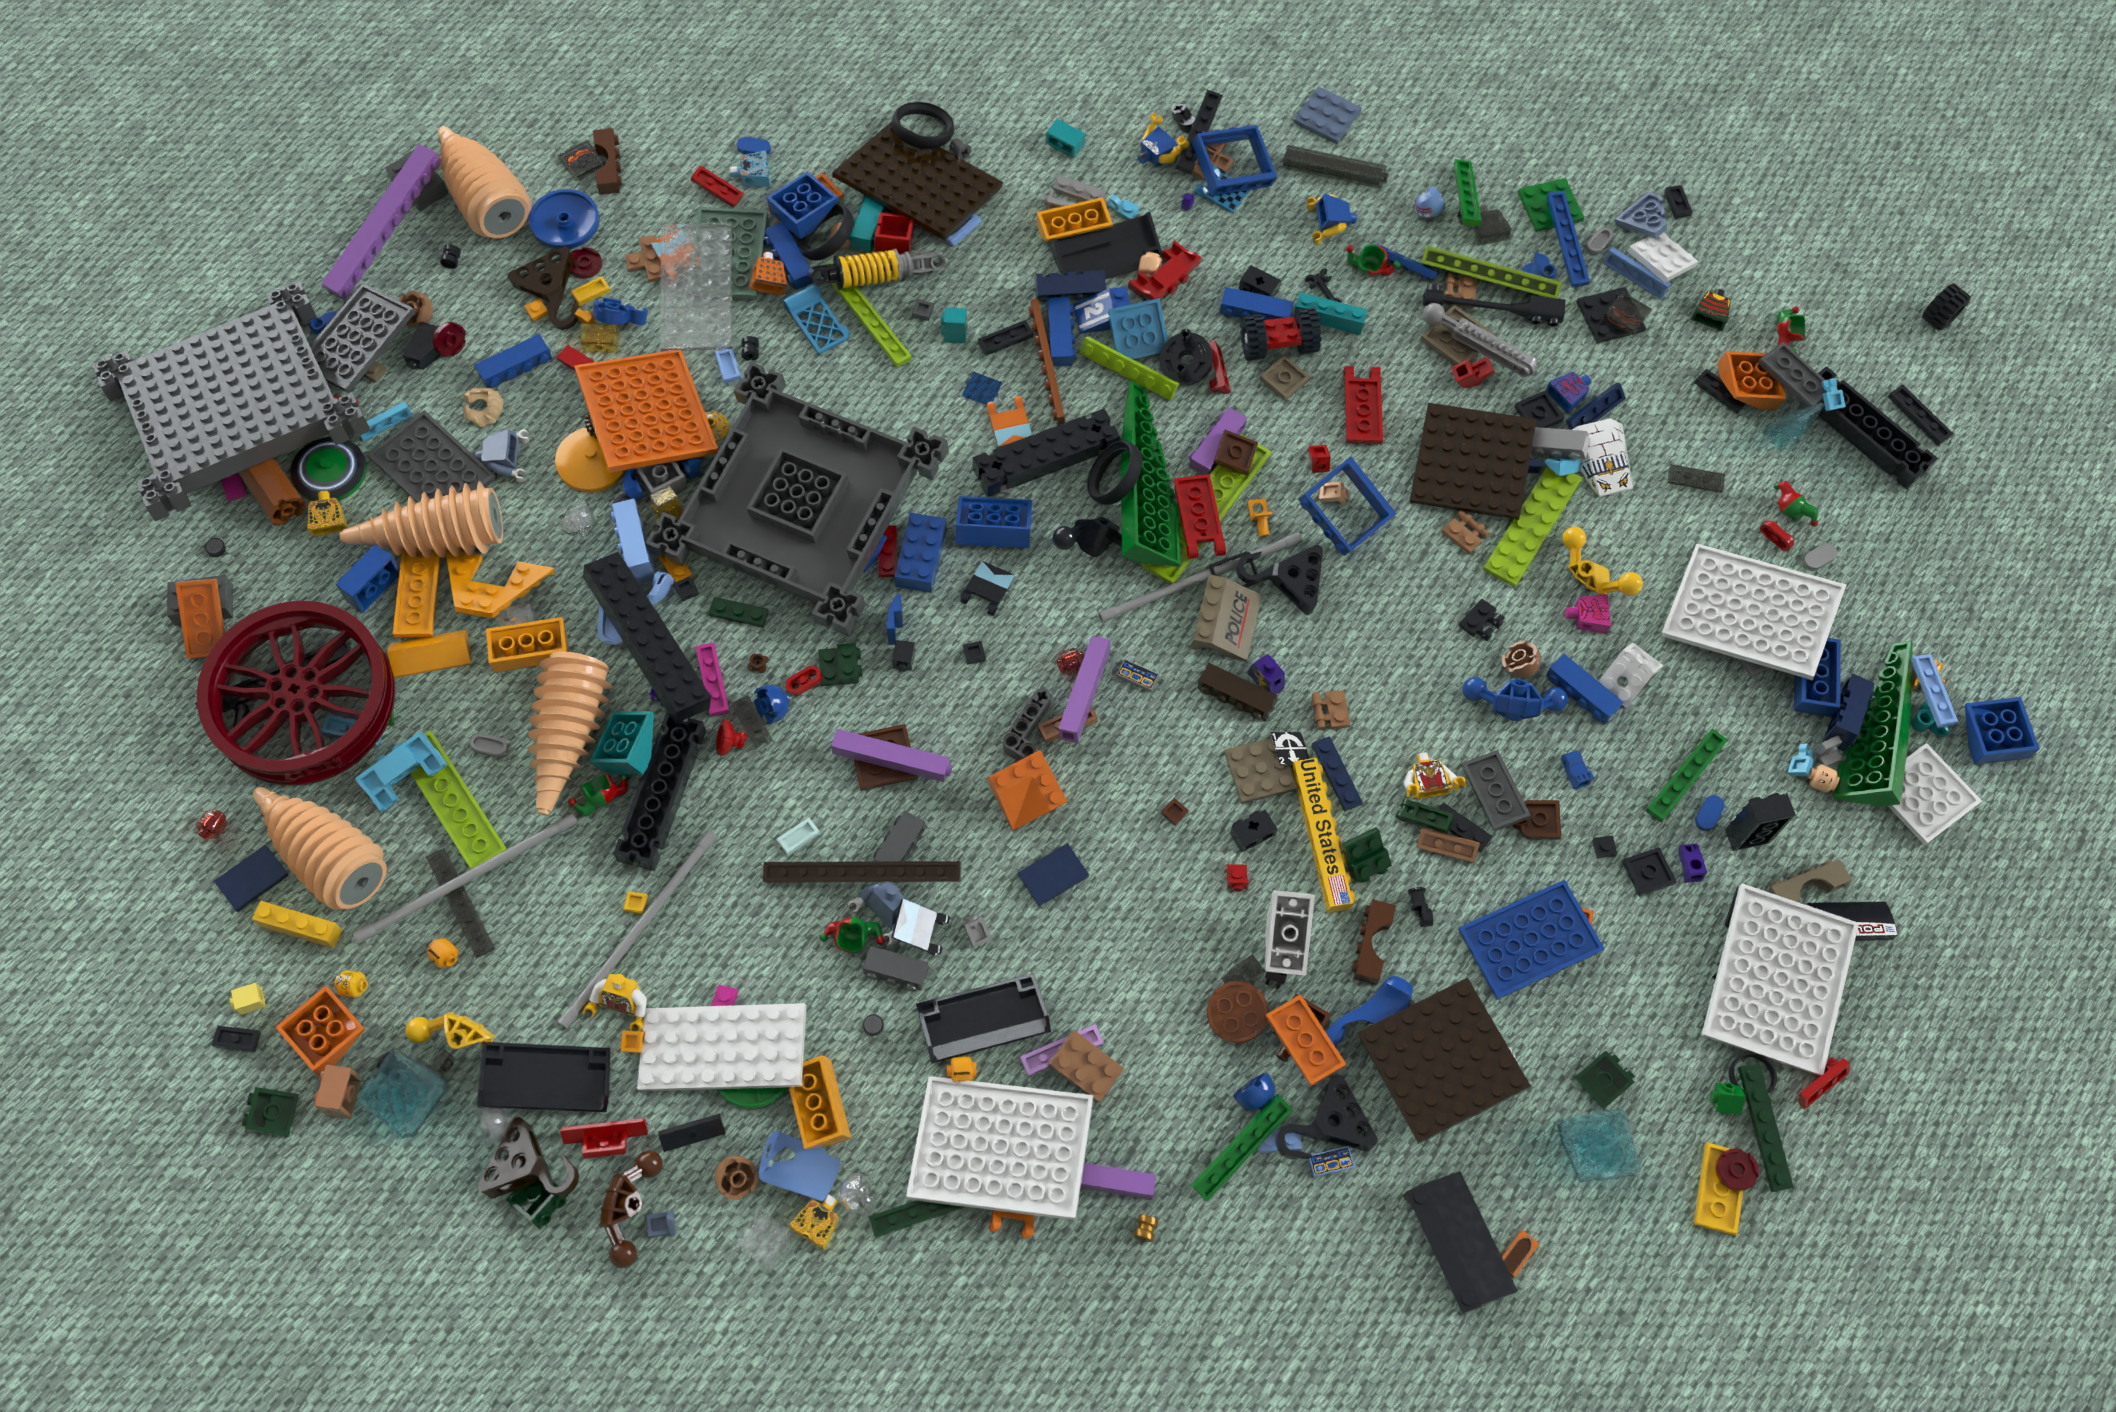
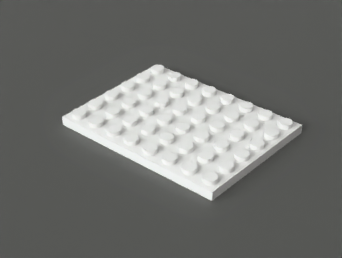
(1754, 611)
(1780, 979)
(1001, 1148)

